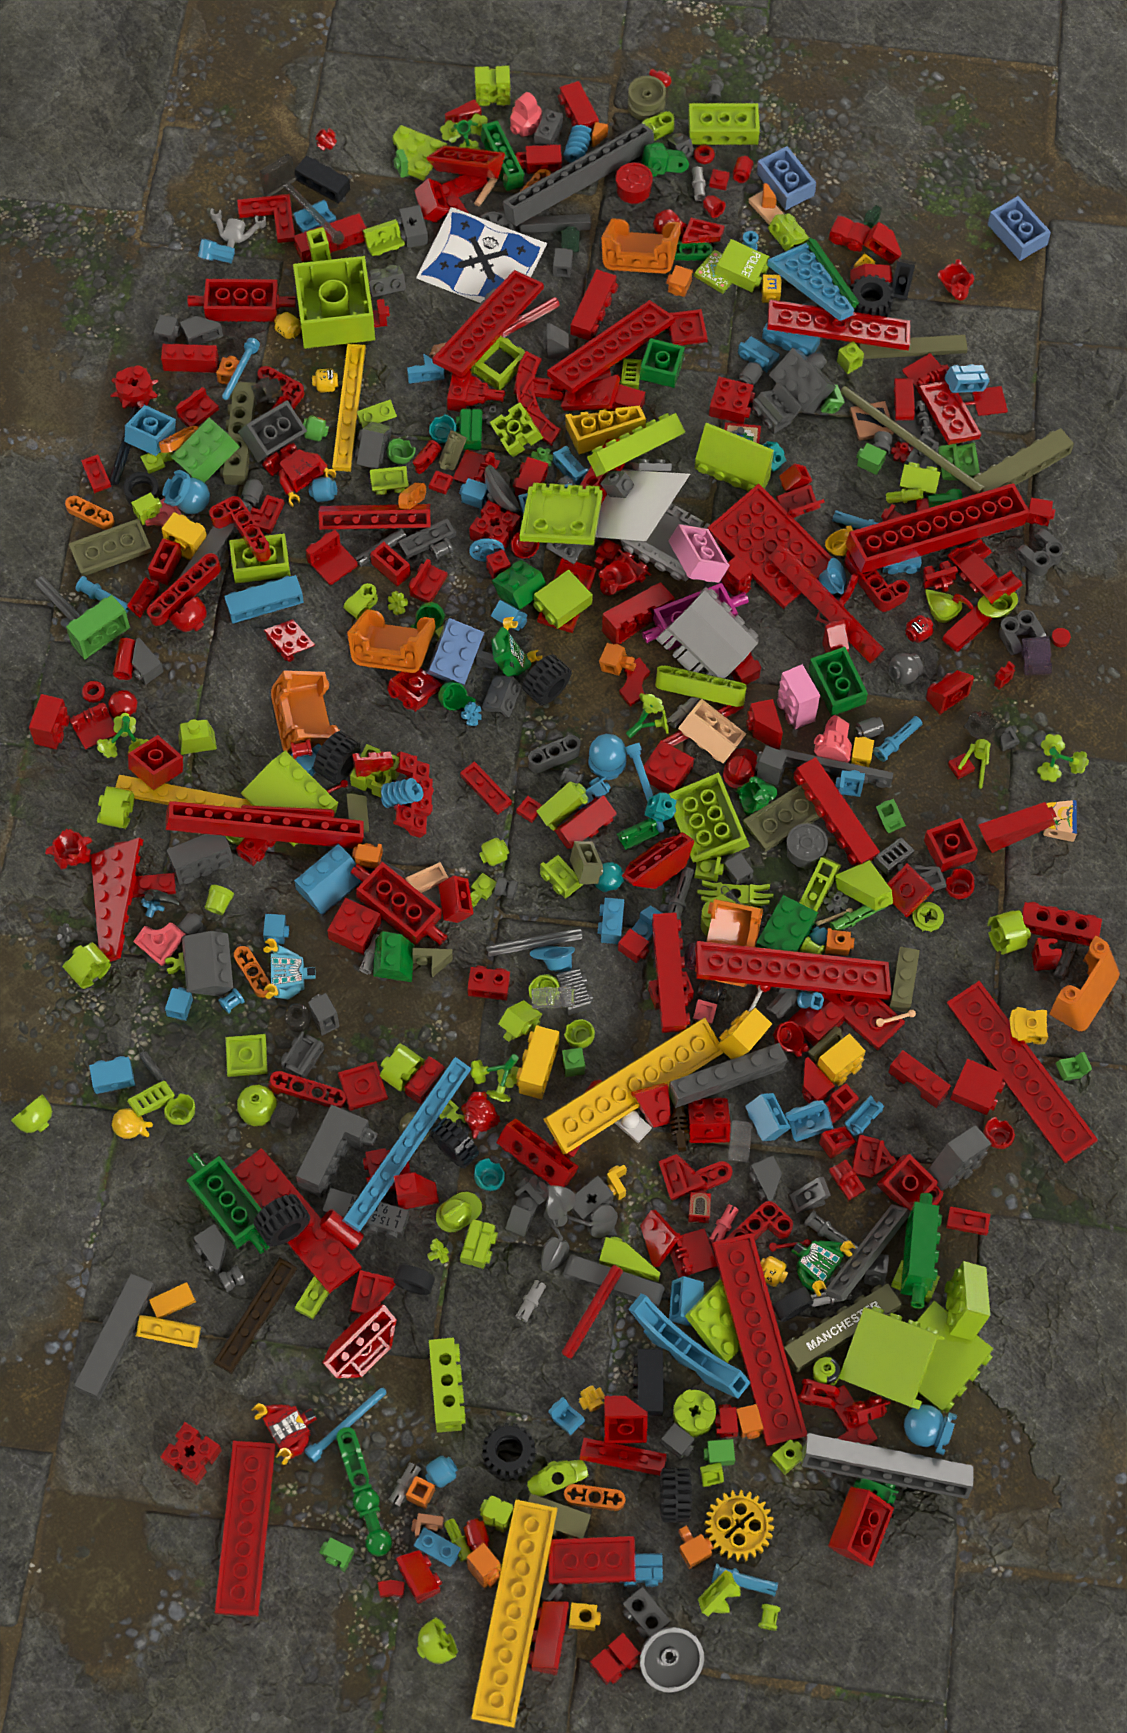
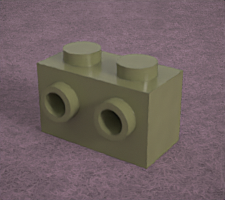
(586, 862)

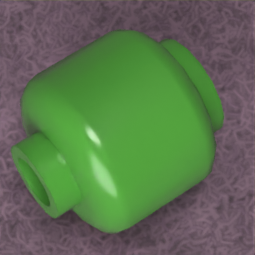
(315, 428)

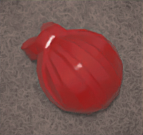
(667, 216)
(790, 1038)

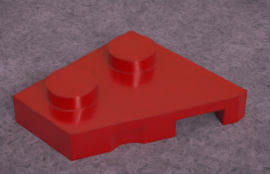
(702, 232)
(374, 762)
(680, 1177)
(658, 1237)

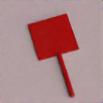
(989, 401)

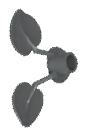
(558, 1203)

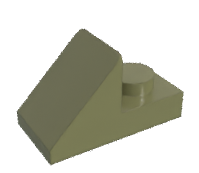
(438, 958)

